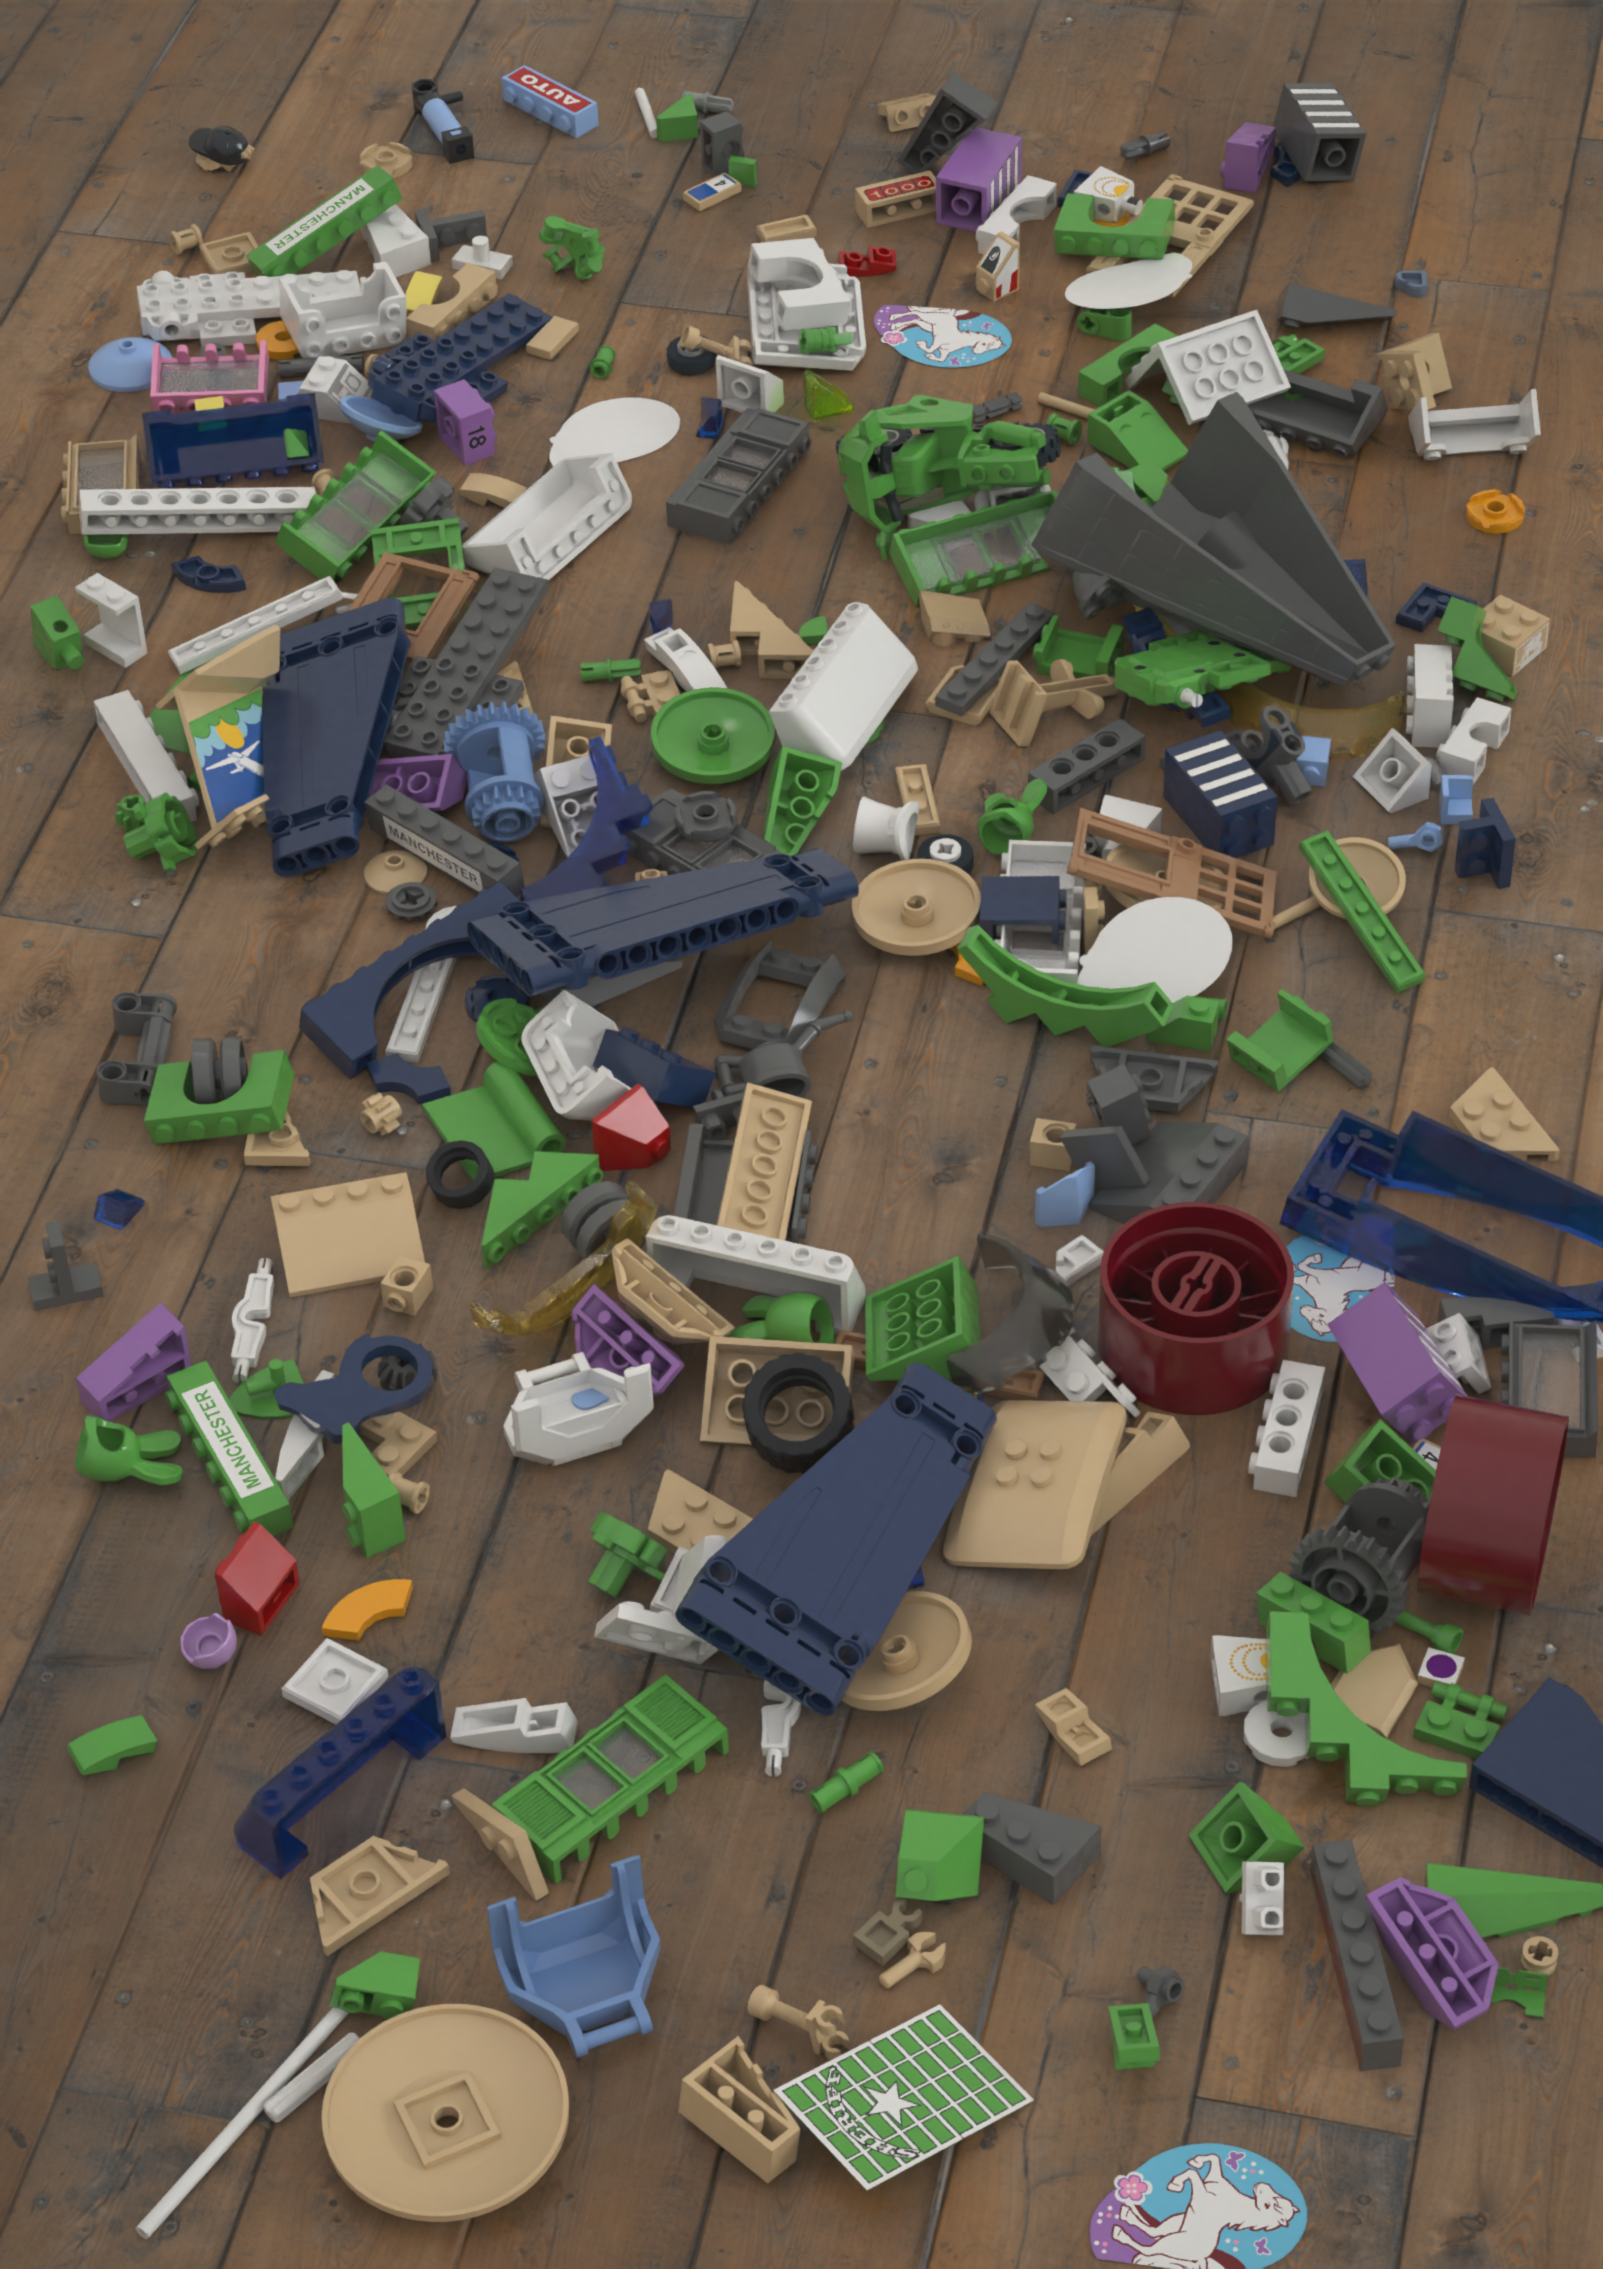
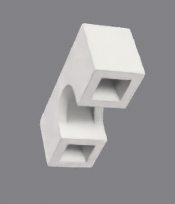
(1480, 727)

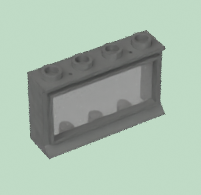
(1557, 1374)

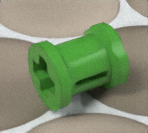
(1066, 429)

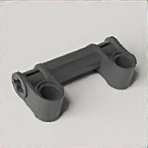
(137, 1015)

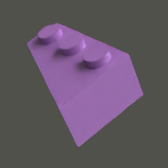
(135, 1366)

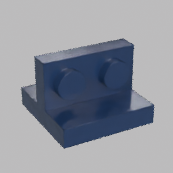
(1486, 845)

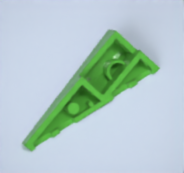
(1512, 1901)

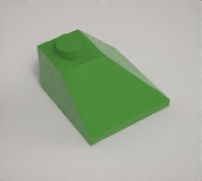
(1243, 1830)
(939, 1855)

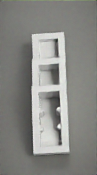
(299, 1452)

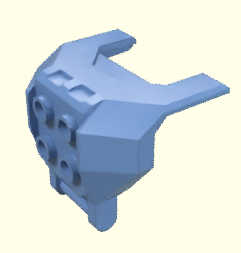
(582, 1961)

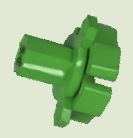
(163, 828)
(624, 1549)

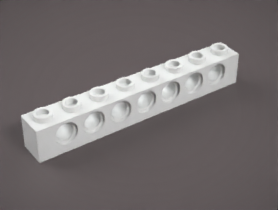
(190, 510)

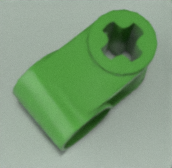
(1109, 323)

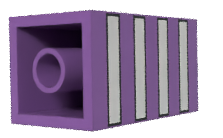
(978, 178)
(1397, 1362)

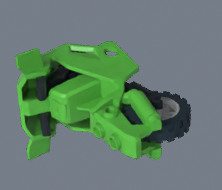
(940, 463)

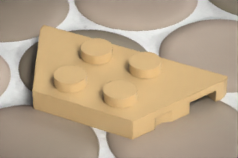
(1498, 1118)
(689, 1513)
(368, 1887)

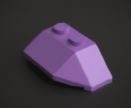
(618, 1340)
(1435, 1950)

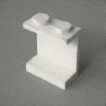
(121, 627)

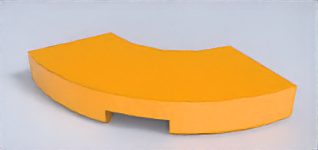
(366, 1606)

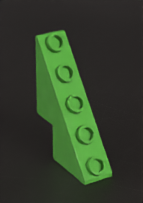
(526, 1205)

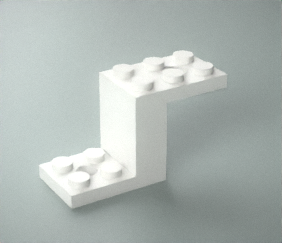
(661, 1631)

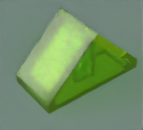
(823, 398)

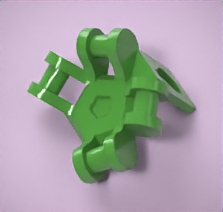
(578, 241)

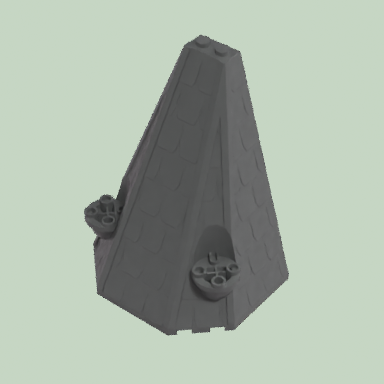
(1219, 553)

